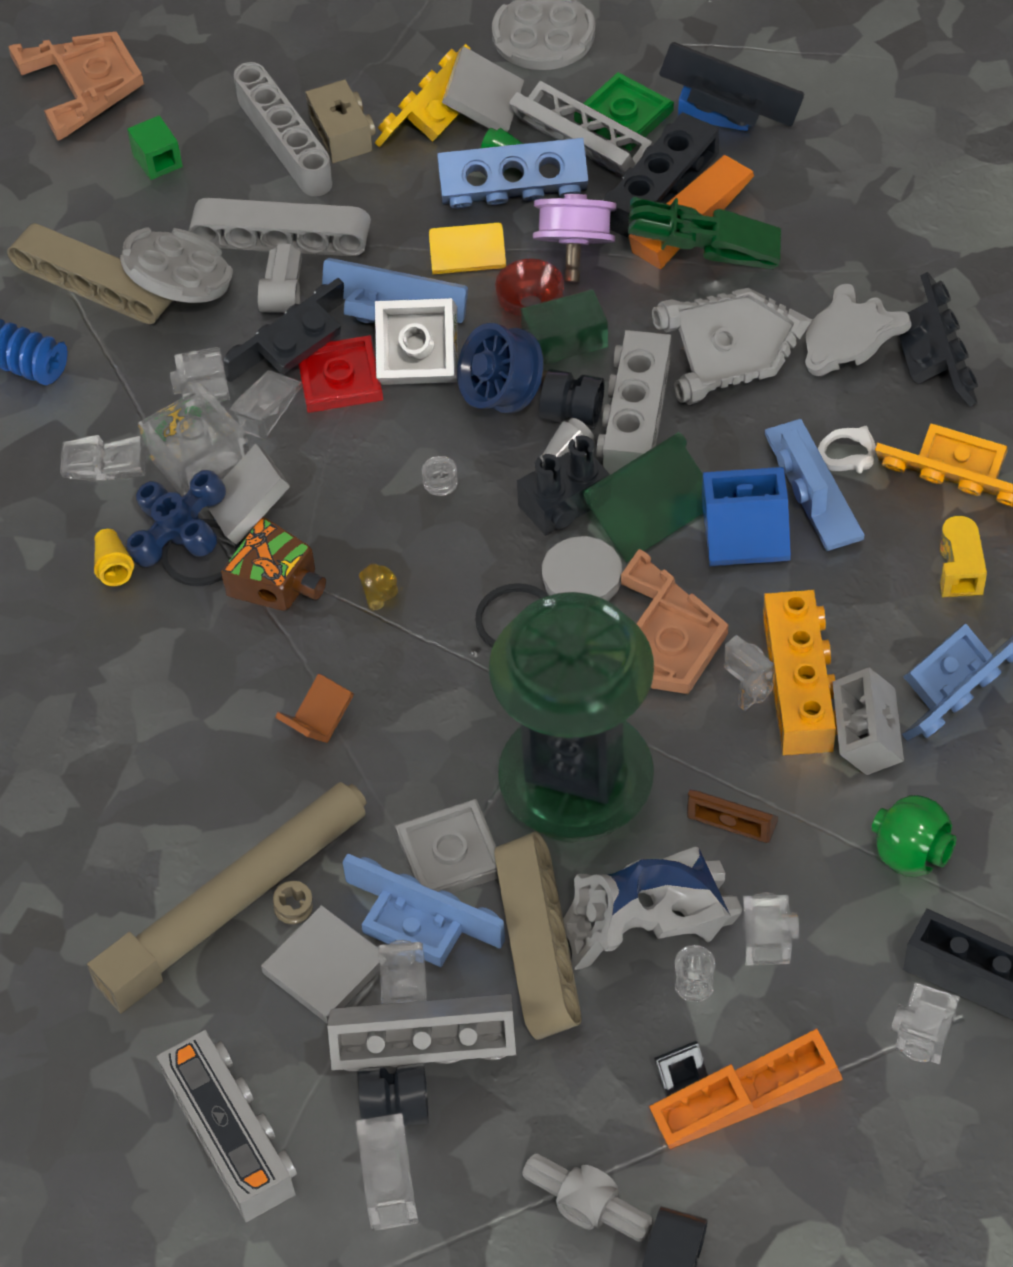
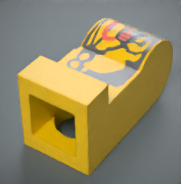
(966, 567)

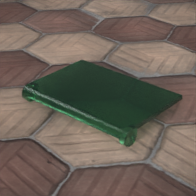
(648, 497)

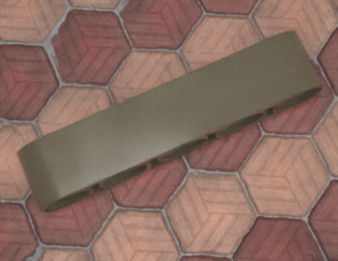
(84, 272)
(537, 936)

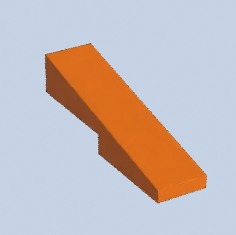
(708, 192)
(748, 1091)

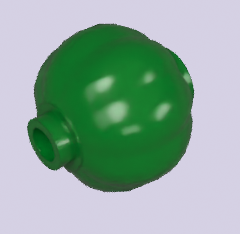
(914, 833)

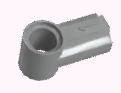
(281, 283)

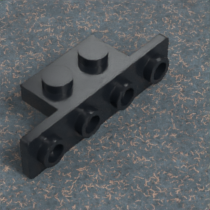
(729, 88)
(293, 336)
(933, 342)

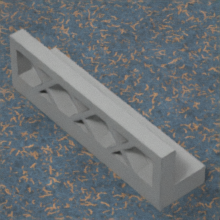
(559, 128)

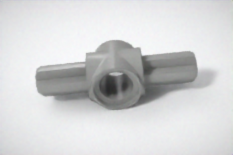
(587, 1197)

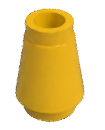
(111, 559)

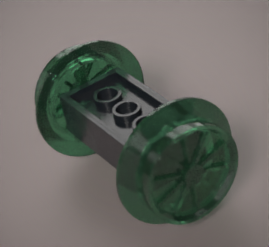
(572, 679)

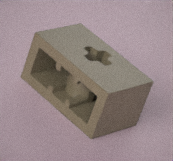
(340, 120)

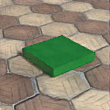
(628, 105)

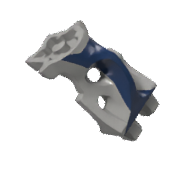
(674, 883)

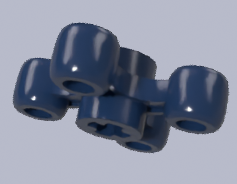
(176, 518)

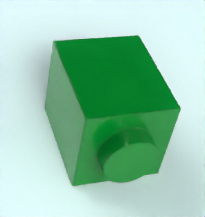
(155, 147)

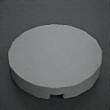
(582, 567)

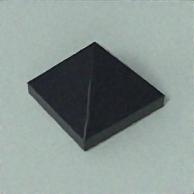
(680, 1068)

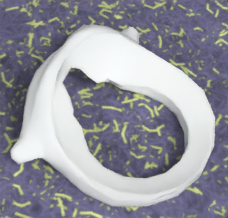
(853, 462)

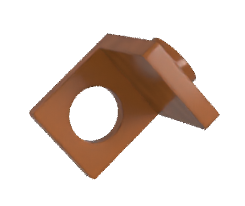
(320, 709)

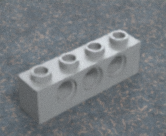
(637, 398)

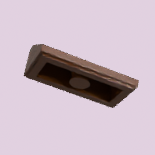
(731, 816)

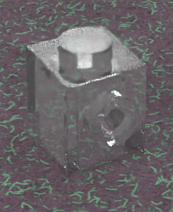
(199, 370)
(768, 929)
(925, 1023)

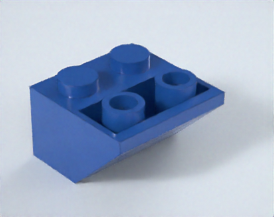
(746, 516)

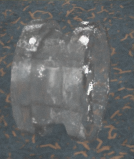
(440, 465)

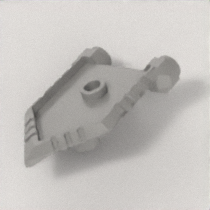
(729, 339)

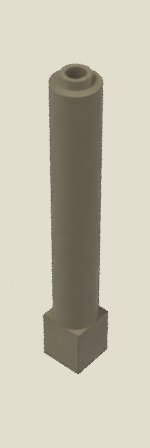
(135, 964)

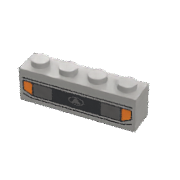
(227, 1126)

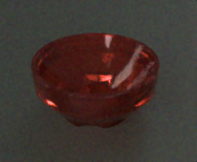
(527, 279)

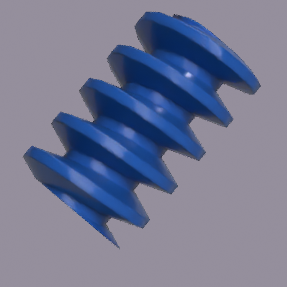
(31, 354)

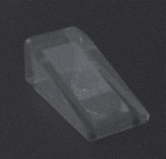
(264, 403)

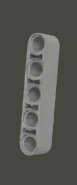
(283, 129)
(267, 223)

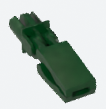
(723, 236)

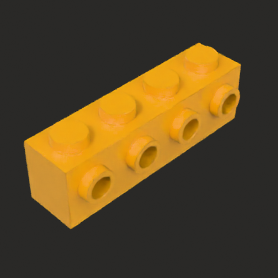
(800, 673)

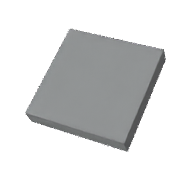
(482, 90)
(250, 492)
(449, 848)
(323, 963)

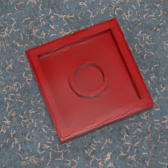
(341, 375)

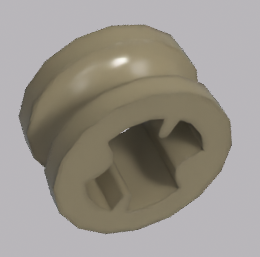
(299, 892)

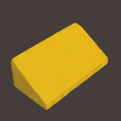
(467, 248)

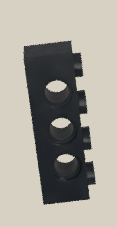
(665, 167)

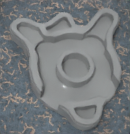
(850, 331)

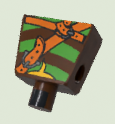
(272, 569)

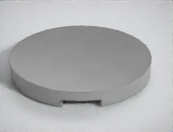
(543, 33)
(176, 265)

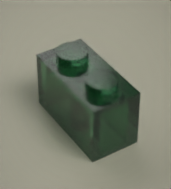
(567, 326)

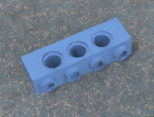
(564, 154)

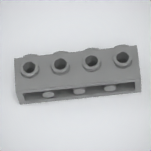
(421, 1032)

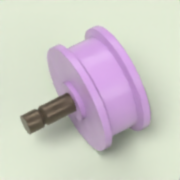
(574, 223)

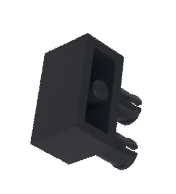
(554, 491)

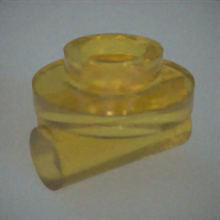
(378, 585)

